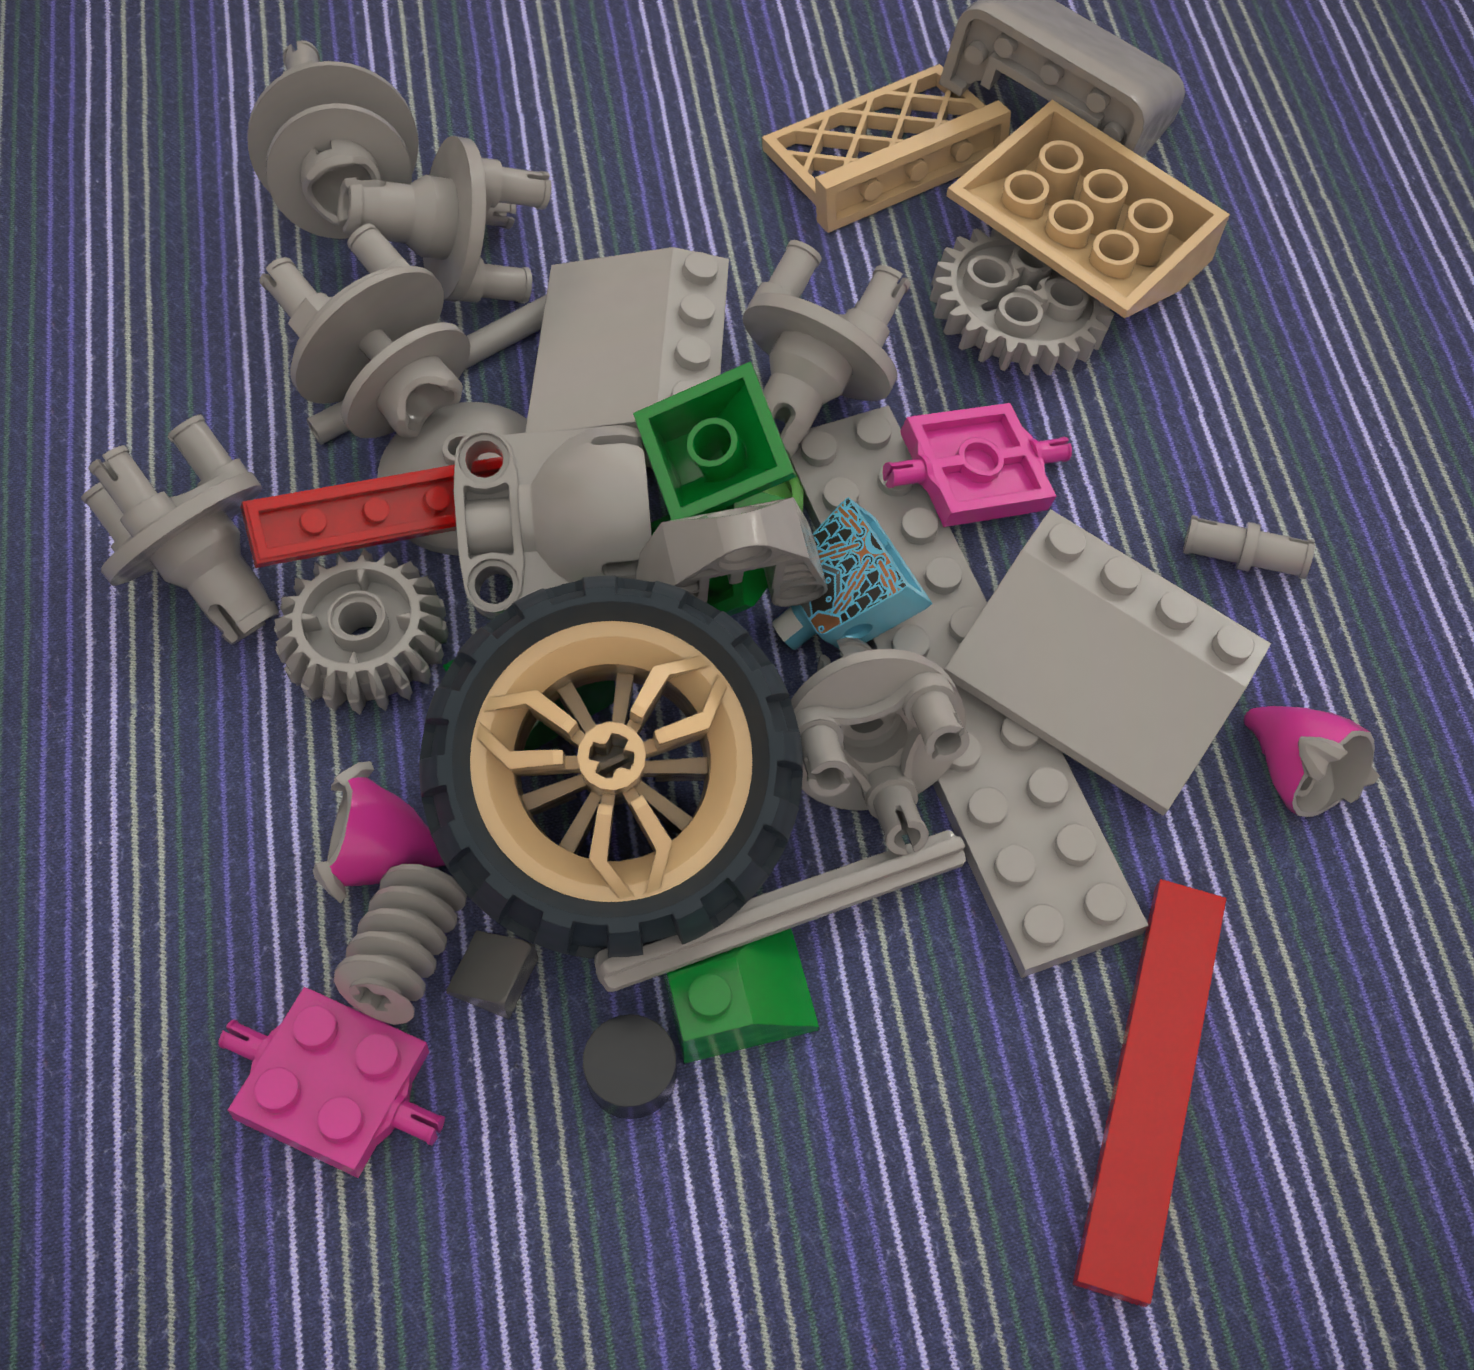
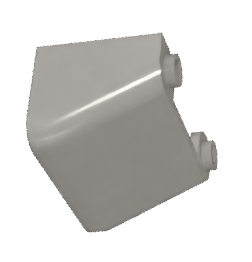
(1068, 62)

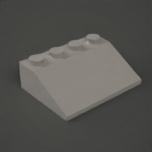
(626, 336)
(1107, 661)

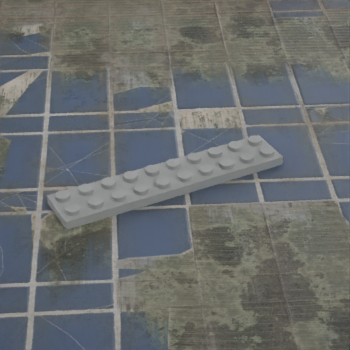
(1011, 791)

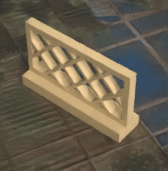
(897, 166)

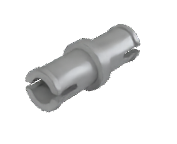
(1249, 547)

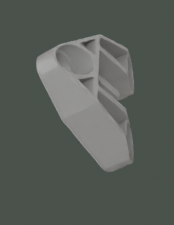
(735, 541)

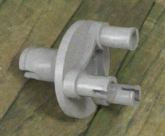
(447, 215)
(817, 351)
(186, 534)
(879, 734)

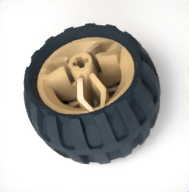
(624, 635)

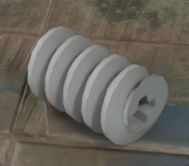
(399, 942)

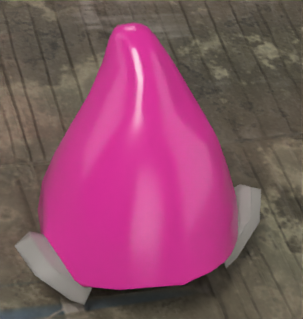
(1313, 756)
(371, 835)

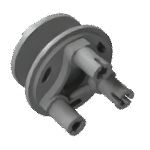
(325, 127)
(373, 340)

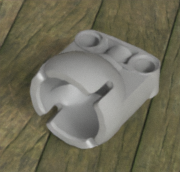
(554, 510)

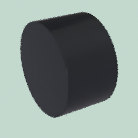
(630, 1066)

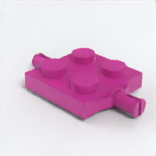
(977, 464)
(330, 1082)

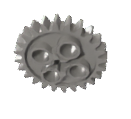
(1015, 305)

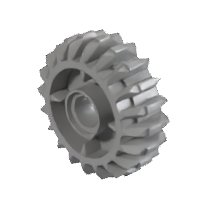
(369, 666)

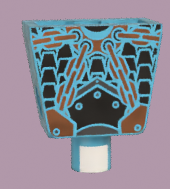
(864, 579)

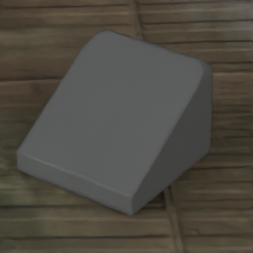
(493, 972)

